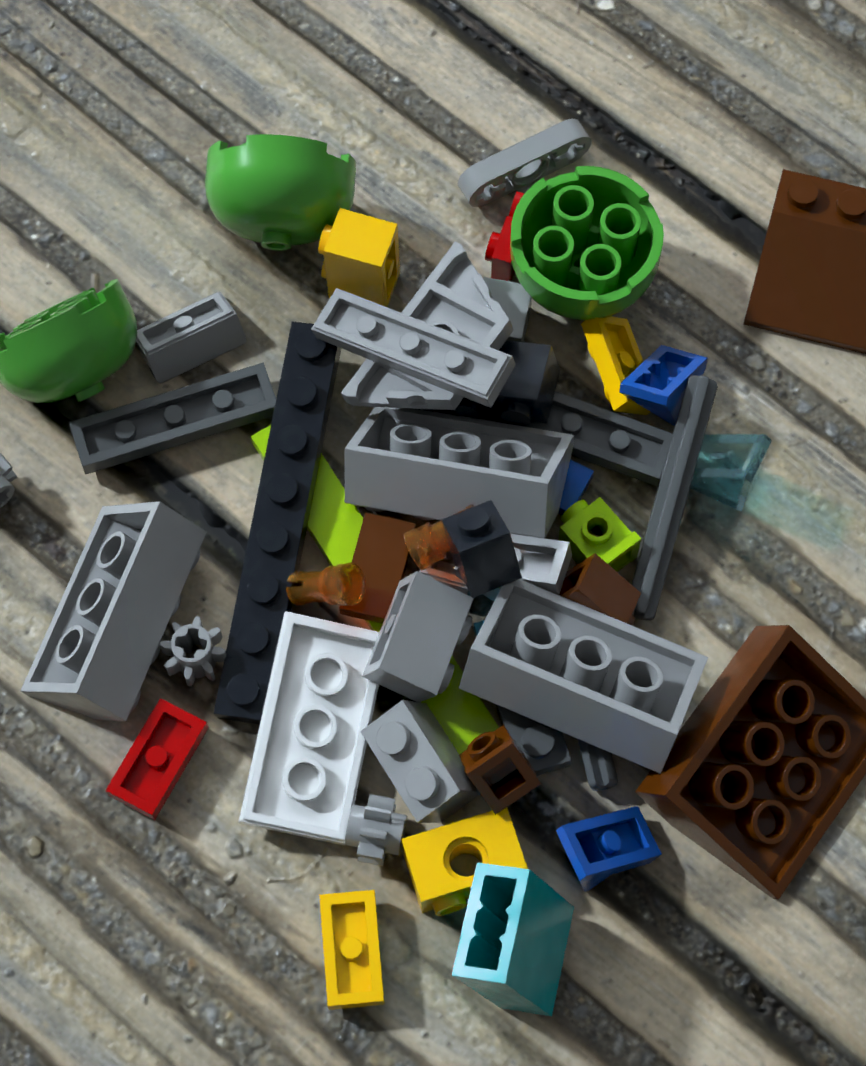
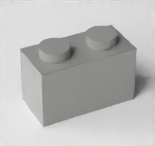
(419, 638)
(420, 761)

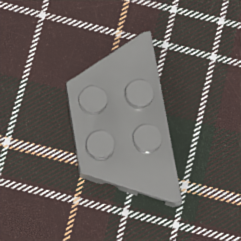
(453, 300)

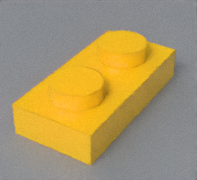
(616, 357)
(351, 949)

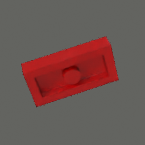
(157, 759)

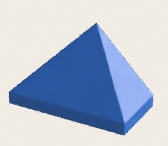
(662, 380)

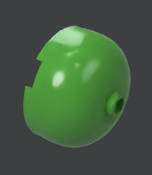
(278, 188)
(591, 223)
(69, 346)

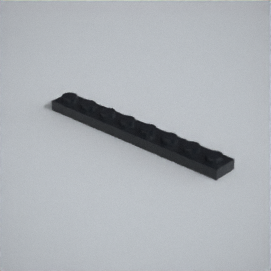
(278, 522)

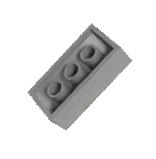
(444, 462)
(115, 610)
(583, 673)

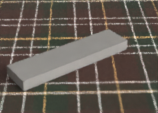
(414, 347)

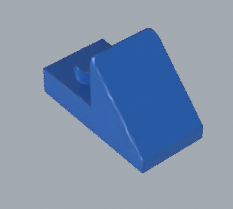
(608, 845)

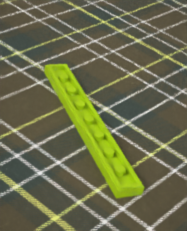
(336, 531)

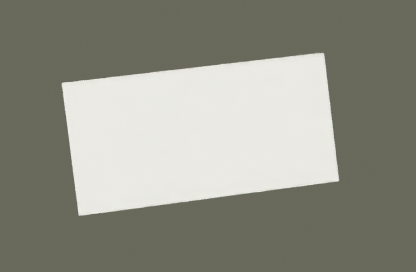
(310, 730)

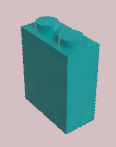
(513, 939)

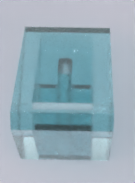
(730, 466)

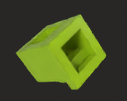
(615, 547)

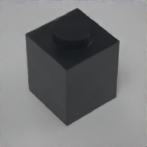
(482, 548)

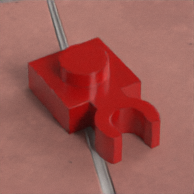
(499, 247)

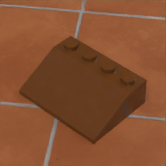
(813, 264)
(765, 759)

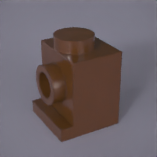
(491, 759)

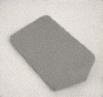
(190, 337)

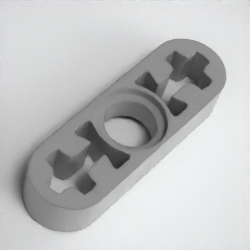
(524, 162)

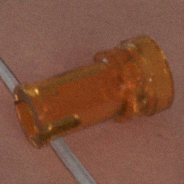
(428, 543)
(334, 585)

